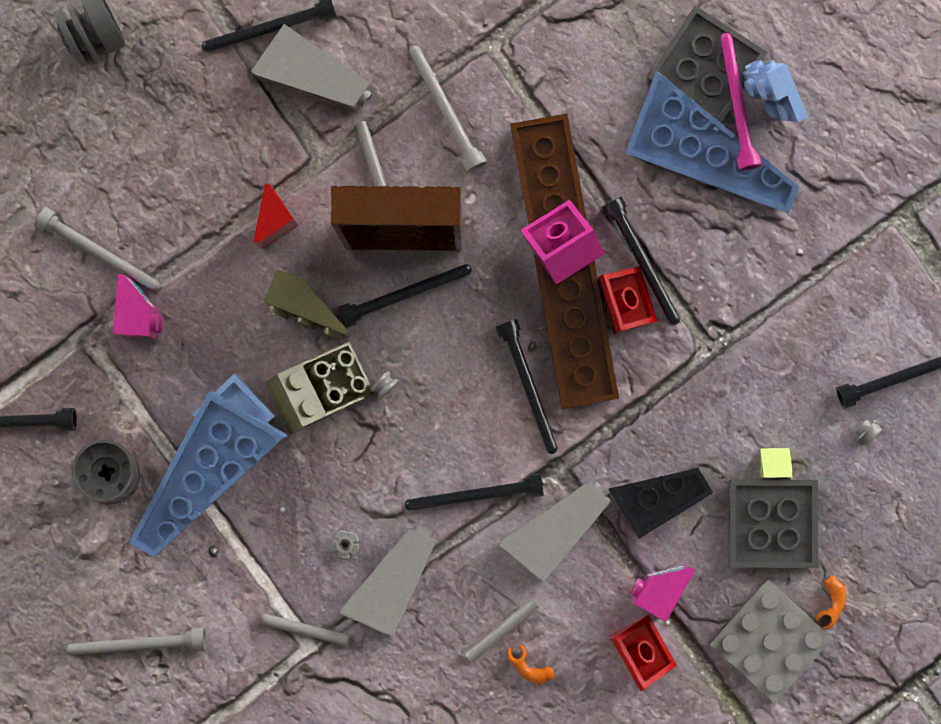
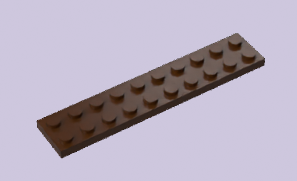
(574, 305)

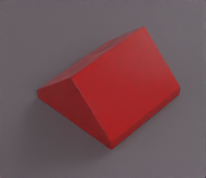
(273, 219)
(626, 299)
(643, 652)

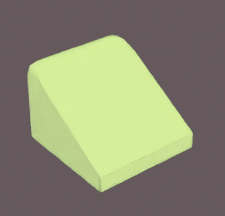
(775, 463)

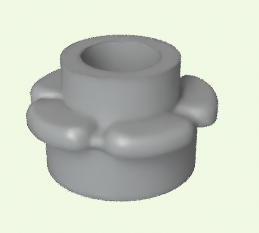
(868, 432)
(352, 548)

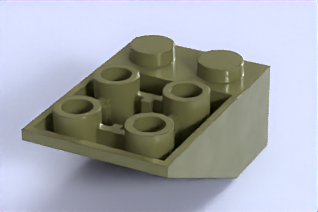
(295, 297)
(319, 387)

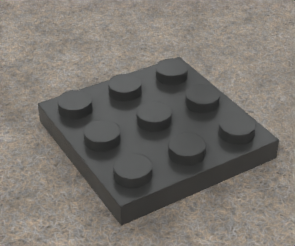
(697, 61)
(773, 523)

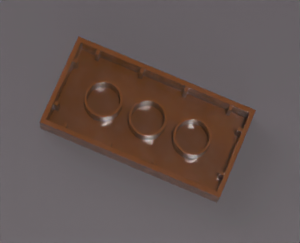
(397, 217)

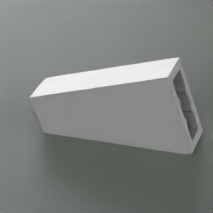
(308, 70)
(554, 532)
(388, 589)

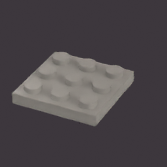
(770, 641)

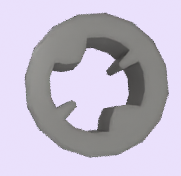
(384, 385)

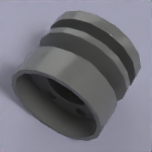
(89, 29)
(92, 463)

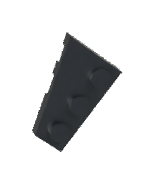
(659, 499)

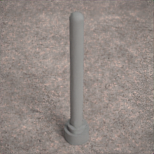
(471, 156)
(50, 222)
(194, 639)

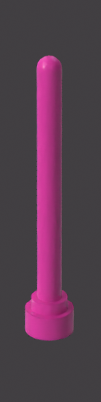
(748, 157)

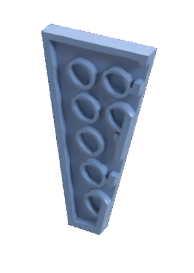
(694, 143)
(211, 458)

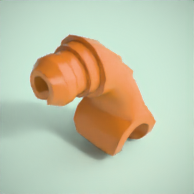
(838, 597)
(534, 675)

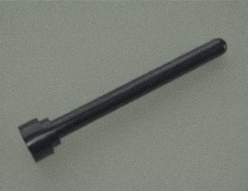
(322, 10)
(617, 212)
(353, 313)
(510, 332)
(850, 394)
(64, 419)
(530, 486)

